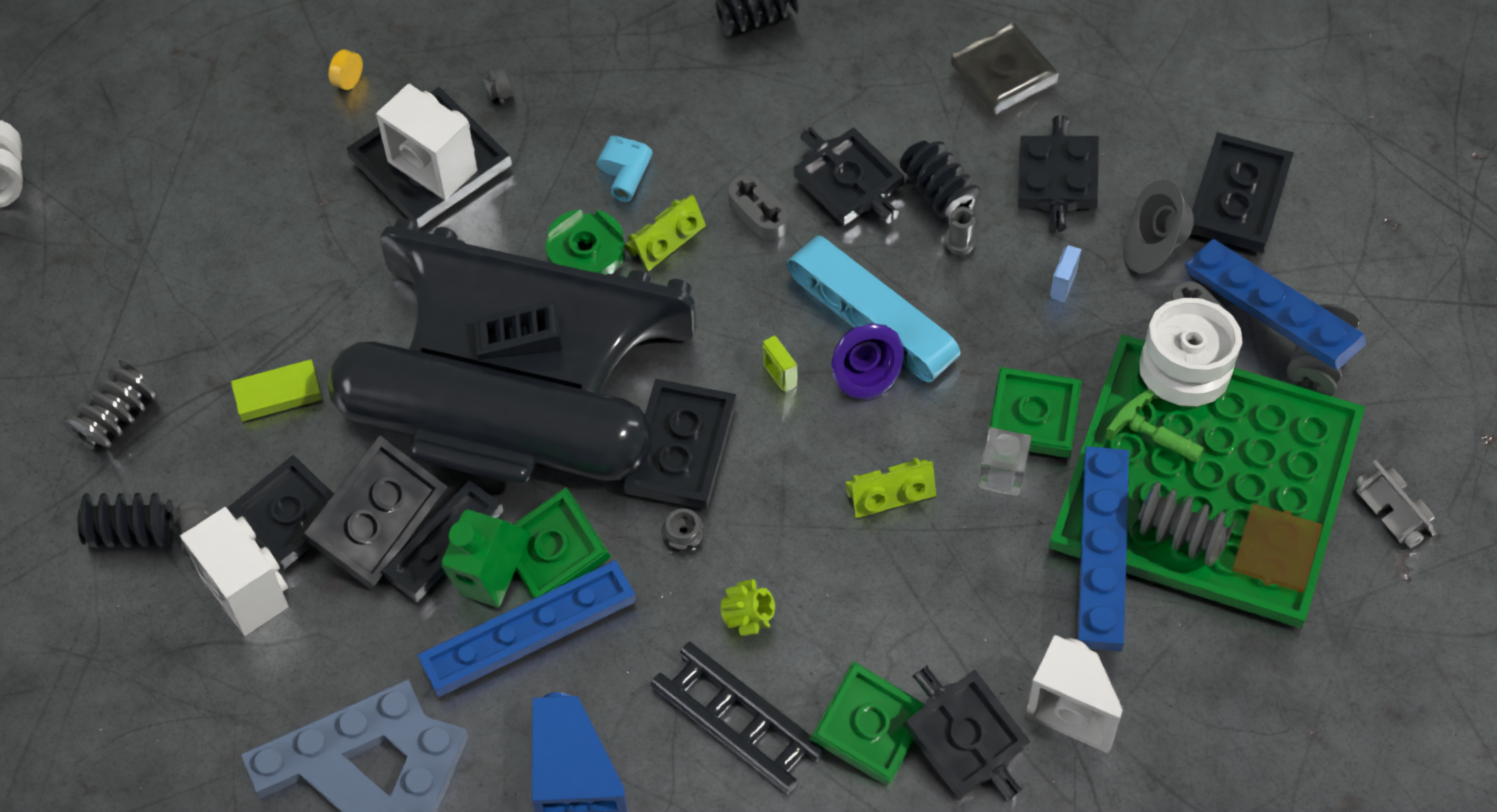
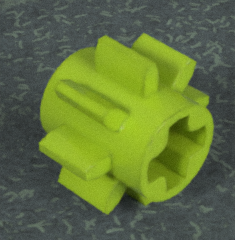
(747, 607)

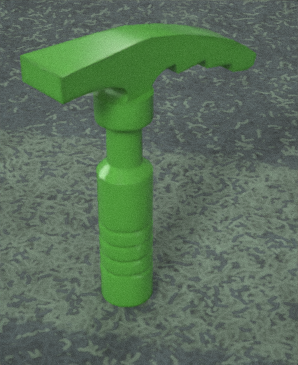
(1160, 435)

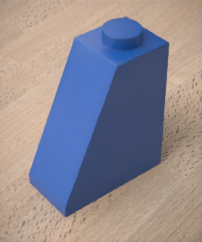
(569, 760)

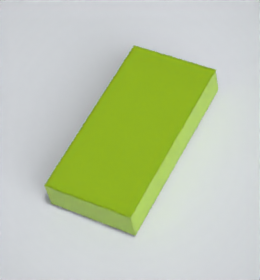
(276, 390)

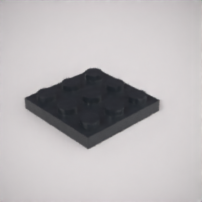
(409, 195)

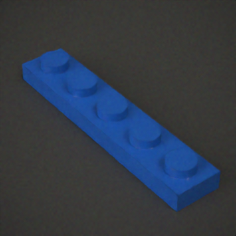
(1276, 304)
(1103, 549)
(526, 628)

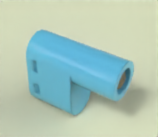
(627, 162)

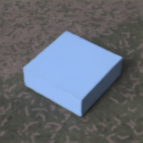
(1065, 273)

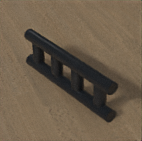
(743, 743)

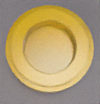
(345, 69)

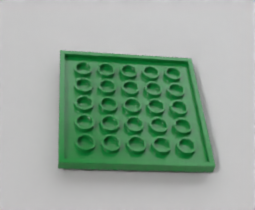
(1261, 447)

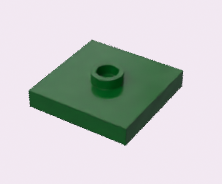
(1037, 407)
(559, 546)
(866, 723)

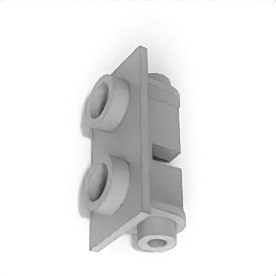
(1407, 517)

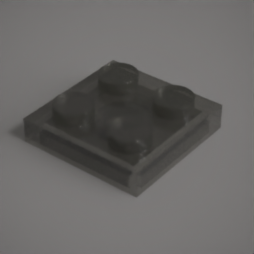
(1004, 68)

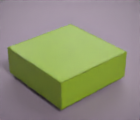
(779, 364)

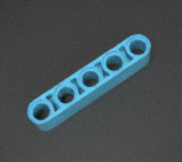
(866, 300)

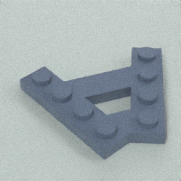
(323, 747)

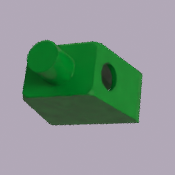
(483, 556)

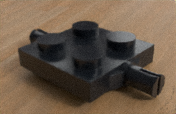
(1058, 172)
(848, 175)
(966, 733)

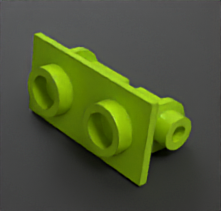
(668, 232)
(898, 487)

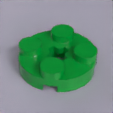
(574, 227)

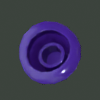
(867, 360)

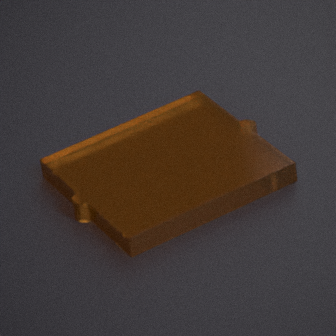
(1277, 547)

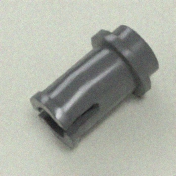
(961, 236)

